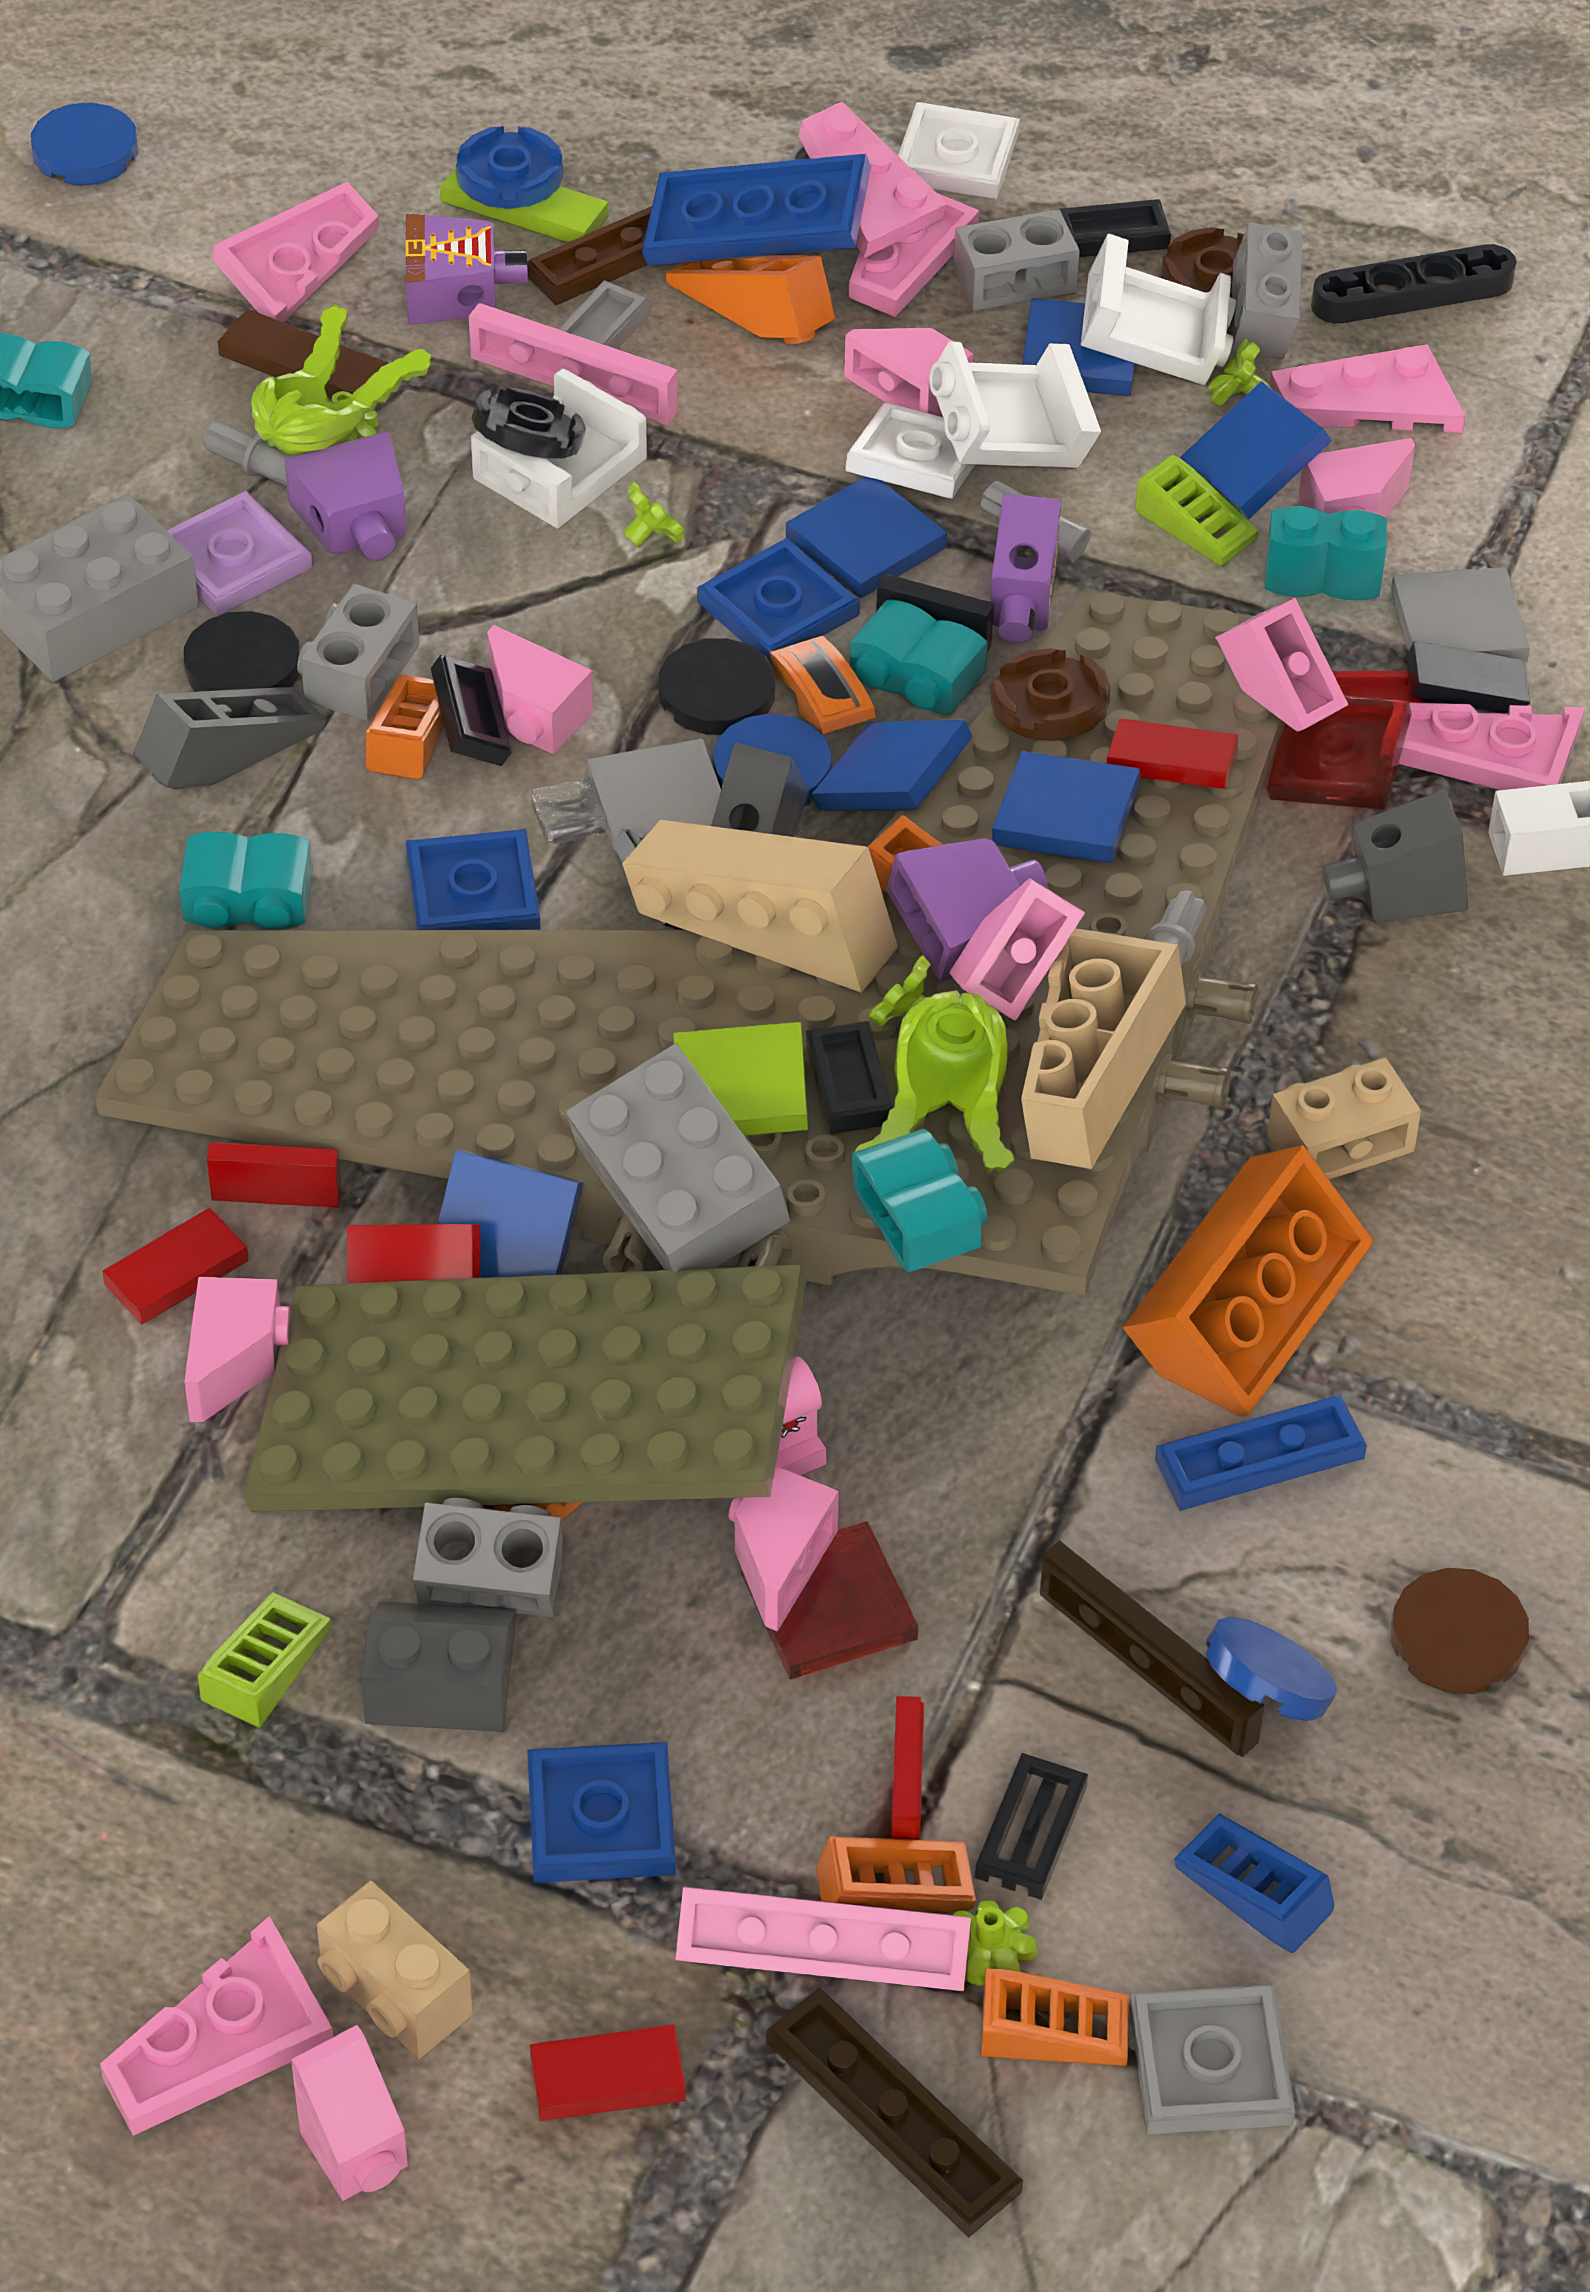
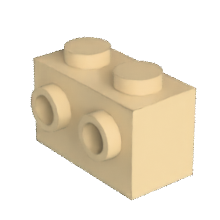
(1347, 1118)
(394, 1970)

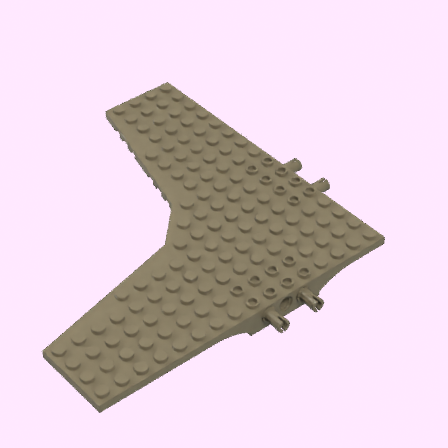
(489, 1035)

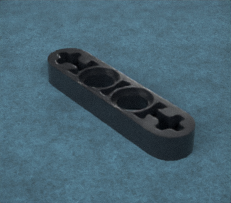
(1353, 296)

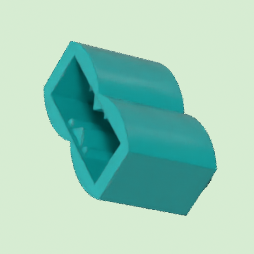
(43, 381)
(1325, 553)
(918, 656)
(246, 880)
(918, 1199)

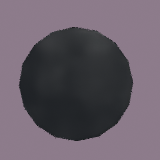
(528, 423)
(241, 653)
(716, 684)

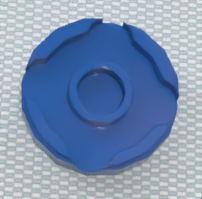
(84, 143)
(509, 167)
(782, 736)
(1271, 1665)

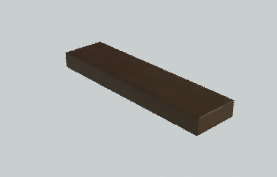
(1149, 1648)
(894, 2112)

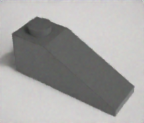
(221, 732)

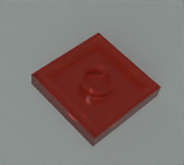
(1343, 757)
(845, 1608)

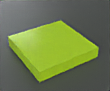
(753, 1074)

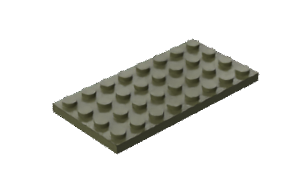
(530, 1390)

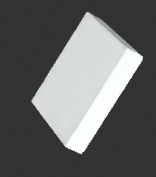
(959, 149)
(908, 451)

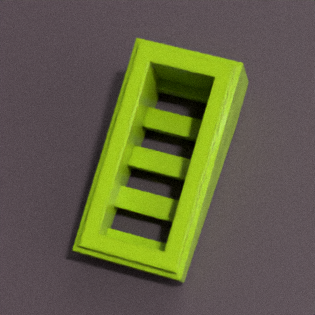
(1174, 483)
(256, 1700)

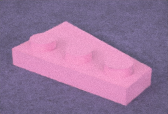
(895, 197)
(297, 250)
(898, 272)
(1379, 386)
(1491, 747)
(224, 2034)

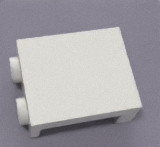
(1155, 318)
(1015, 410)
(563, 487)

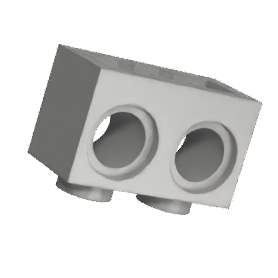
(1016, 260)
(1267, 288)
(359, 651)
(484, 1574)

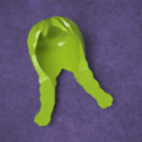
(295, 408)
(953, 1054)

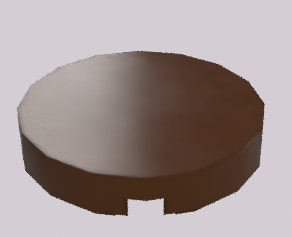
(1200, 257)
(1050, 695)
(1460, 1630)

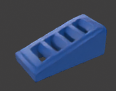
(1284, 1915)

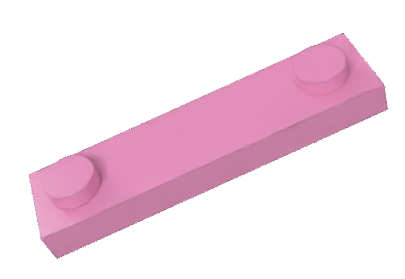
(542, 351)
(823, 1938)

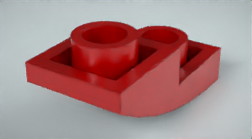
(412, 1252)

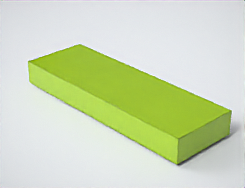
(561, 216)

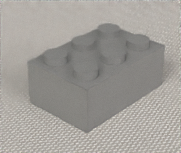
(94, 587)
(678, 1164)

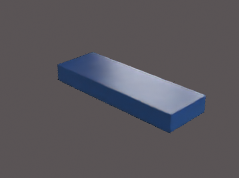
(1260, 1452)

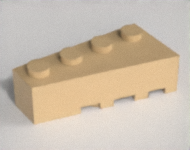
(768, 895)
(1096, 1040)

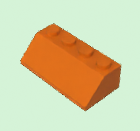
(1250, 1281)

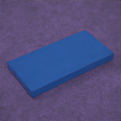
(757, 209)

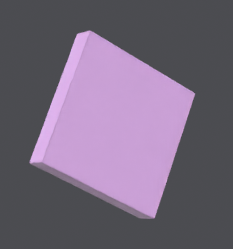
(239, 552)

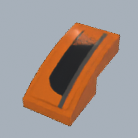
(824, 685)

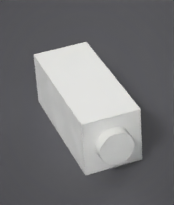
(1541, 828)

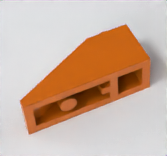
(761, 293)

